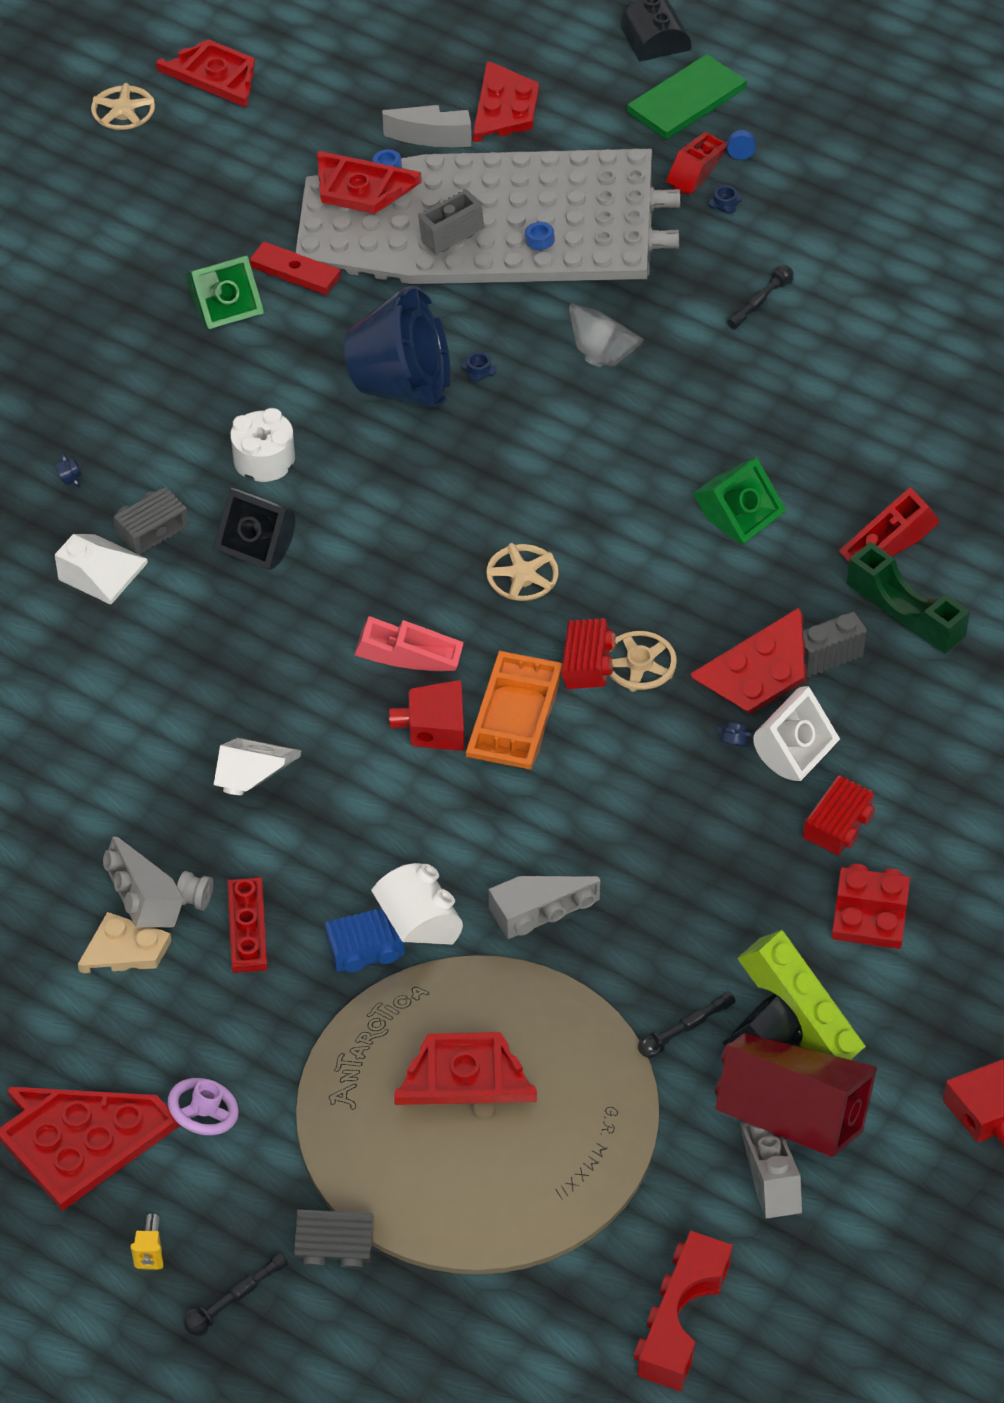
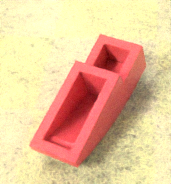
(408, 646)

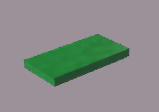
(686, 96)

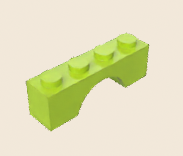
(780, 969)

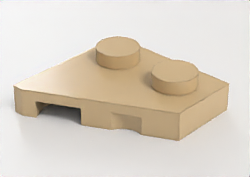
(124, 946)

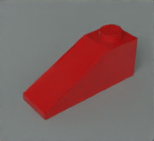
(696, 162)
(896, 527)

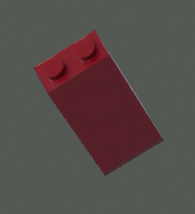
(795, 1092)

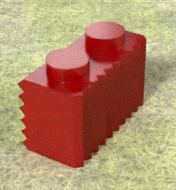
(587, 653)
(839, 815)

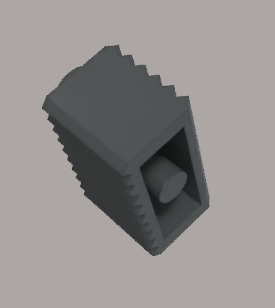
(451, 221)
(150, 520)
(833, 643)
(334, 1237)

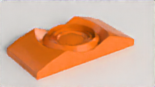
(515, 710)

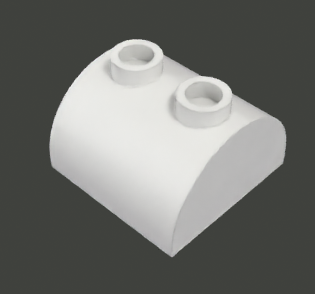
(795, 736)
(418, 905)

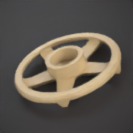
(123, 107)
(522, 572)
(642, 659)

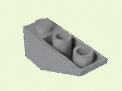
(144, 888)
(535, 900)
(772, 1171)

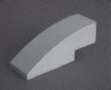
(428, 126)

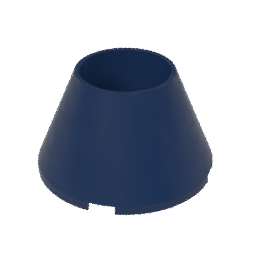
(400, 351)

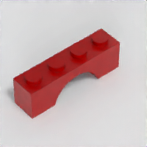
(698, 1272)

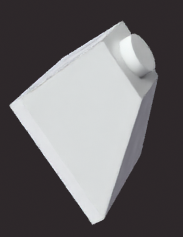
(97, 566)
(248, 763)

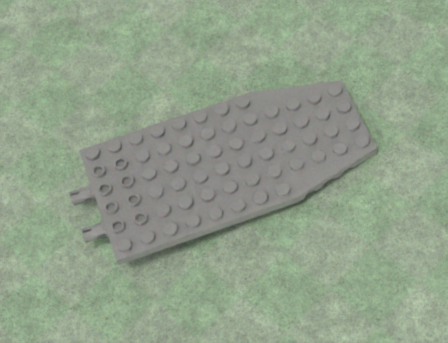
(590, 197)

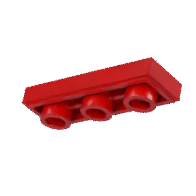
(295, 268)
(247, 925)

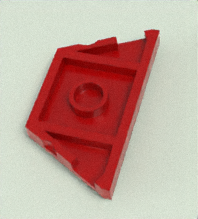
(213, 70)
(505, 103)
(362, 183)
(760, 666)
(464, 1071)

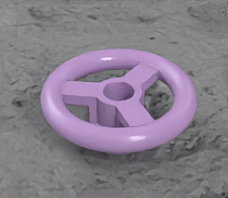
(205, 1102)

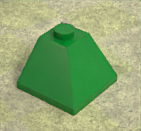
(225, 292)
(740, 501)

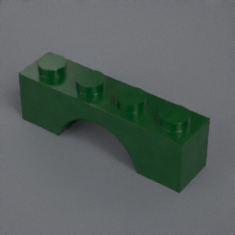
(878, 579)

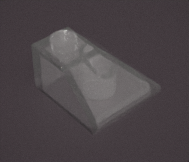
(601, 337)

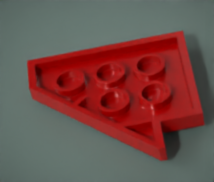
(81, 1137)

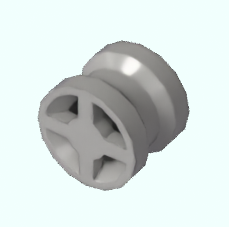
(195, 890)

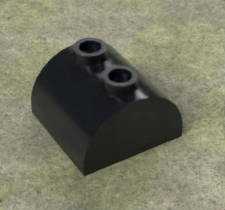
(654, 29)
(255, 529)
(771, 1021)

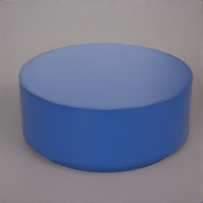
(741, 144)
(388, 157)
(539, 235)

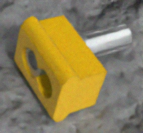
(147, 1246)

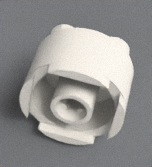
(262, 445)

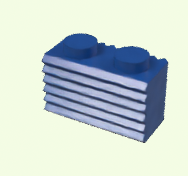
(363, 941)

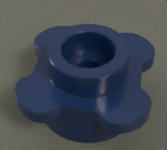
(725, 199)
(478, 366)
(68, 470)
(734, 734)

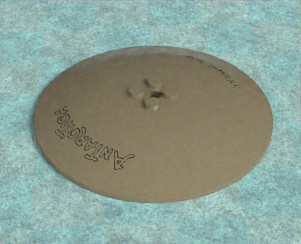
(479, 1180)

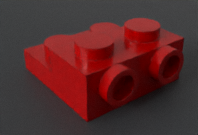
(871, 906)

